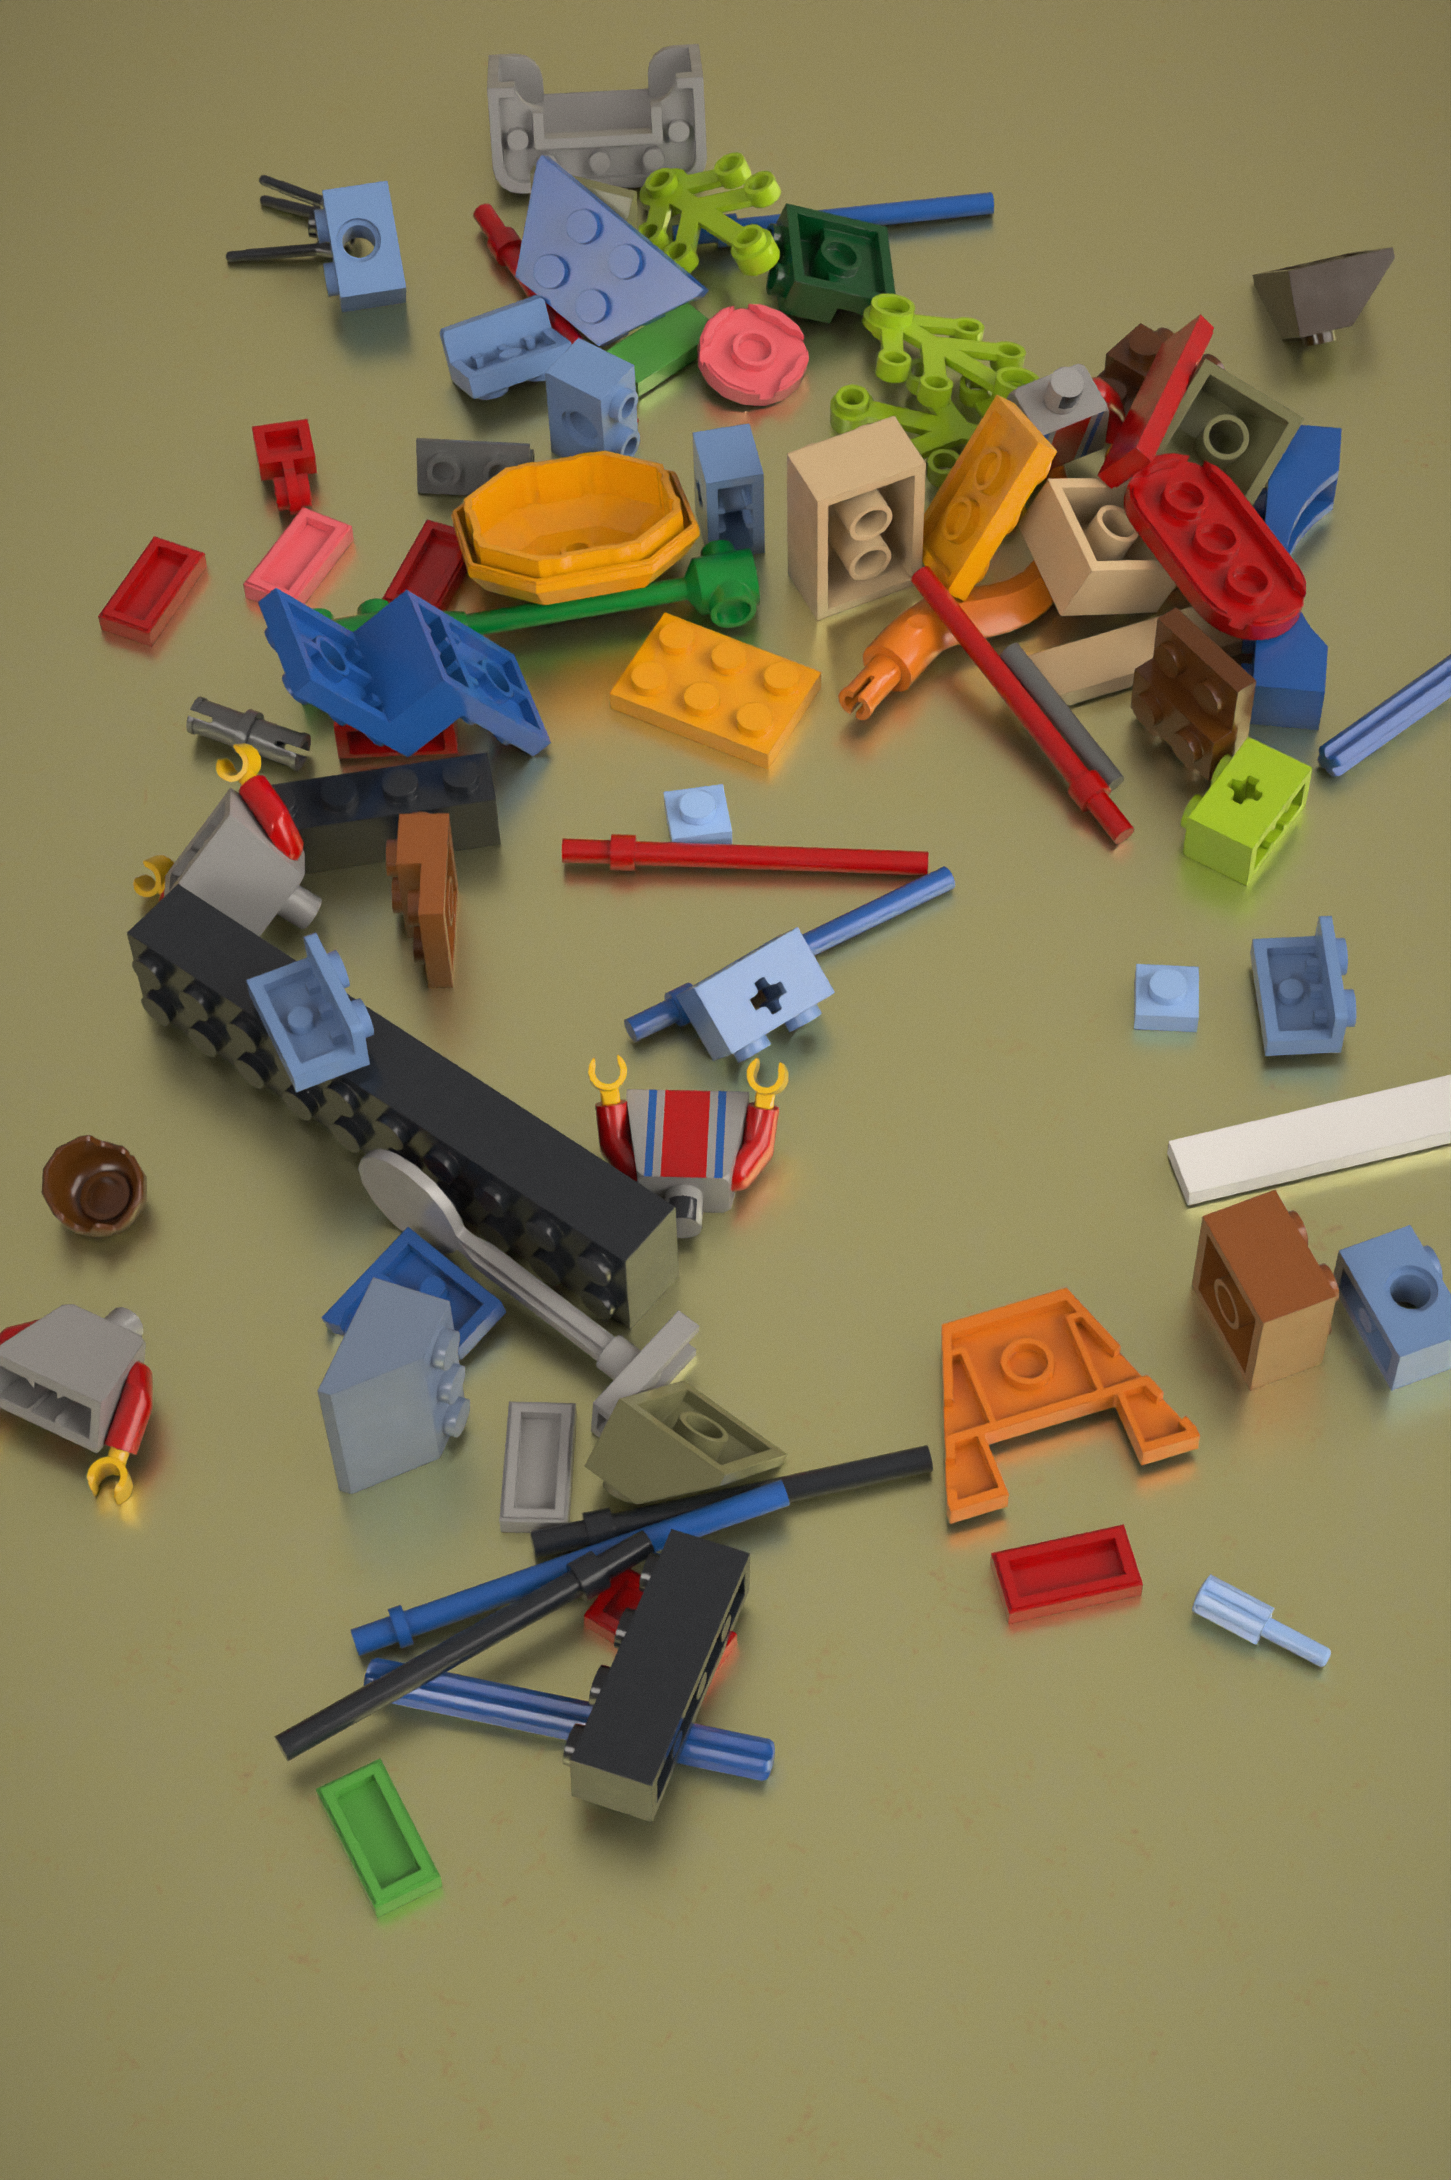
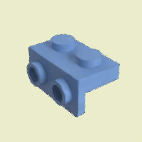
(502, 348)
(1303, 992)
(312, 1017)

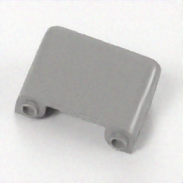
(598, 134)

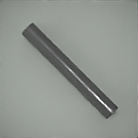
(1060, 715)

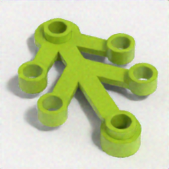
(672, 192)
(893, 320)
(938, 431)

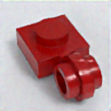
(287, 458)

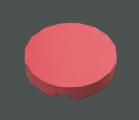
(752, 355)

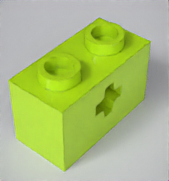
(1245, 810)

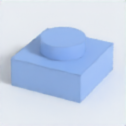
(698, 815)
(1166, 998)

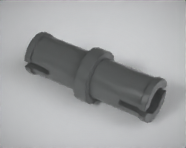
(250, 728)

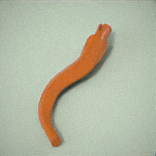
(919, 635)

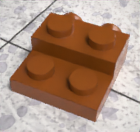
(426, 891)

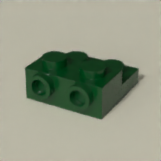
(827, 263)

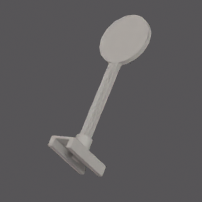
(418, 1203)

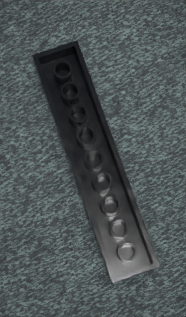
(490, 1157)

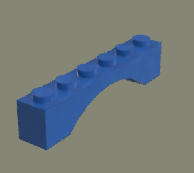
(1294, 665)

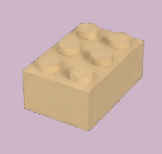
(855, 517)

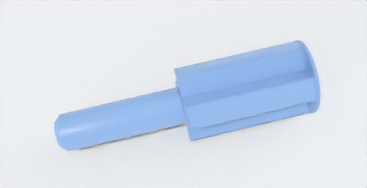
(1252, 1619)

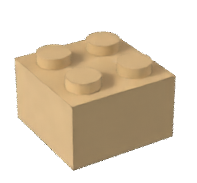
(1091, 550)

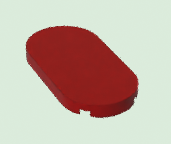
(1215, 547)

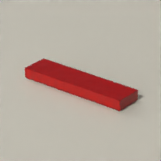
(1156, 402)

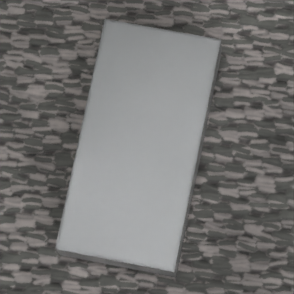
(537, 1466)

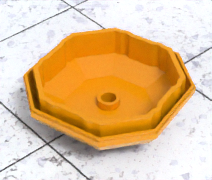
(574, 527)

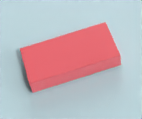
(300, 557)

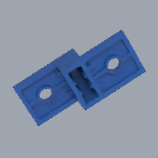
(402, 673)

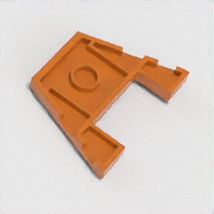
(1034, 1370)

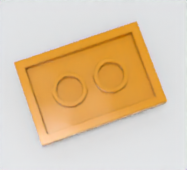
(984, 496)
(715, 690)

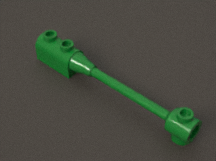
(715, 583)

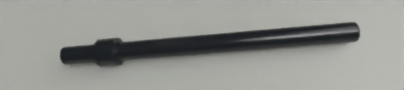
(603, 1525)
(584, 1578)

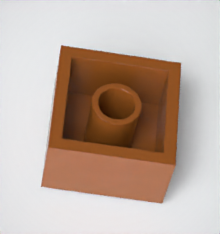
(1264, 1289)

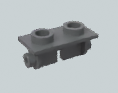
(464, 465)

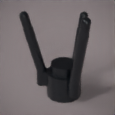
(291, 251)

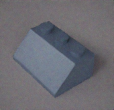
(393, 1387)

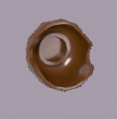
(94, 1187)

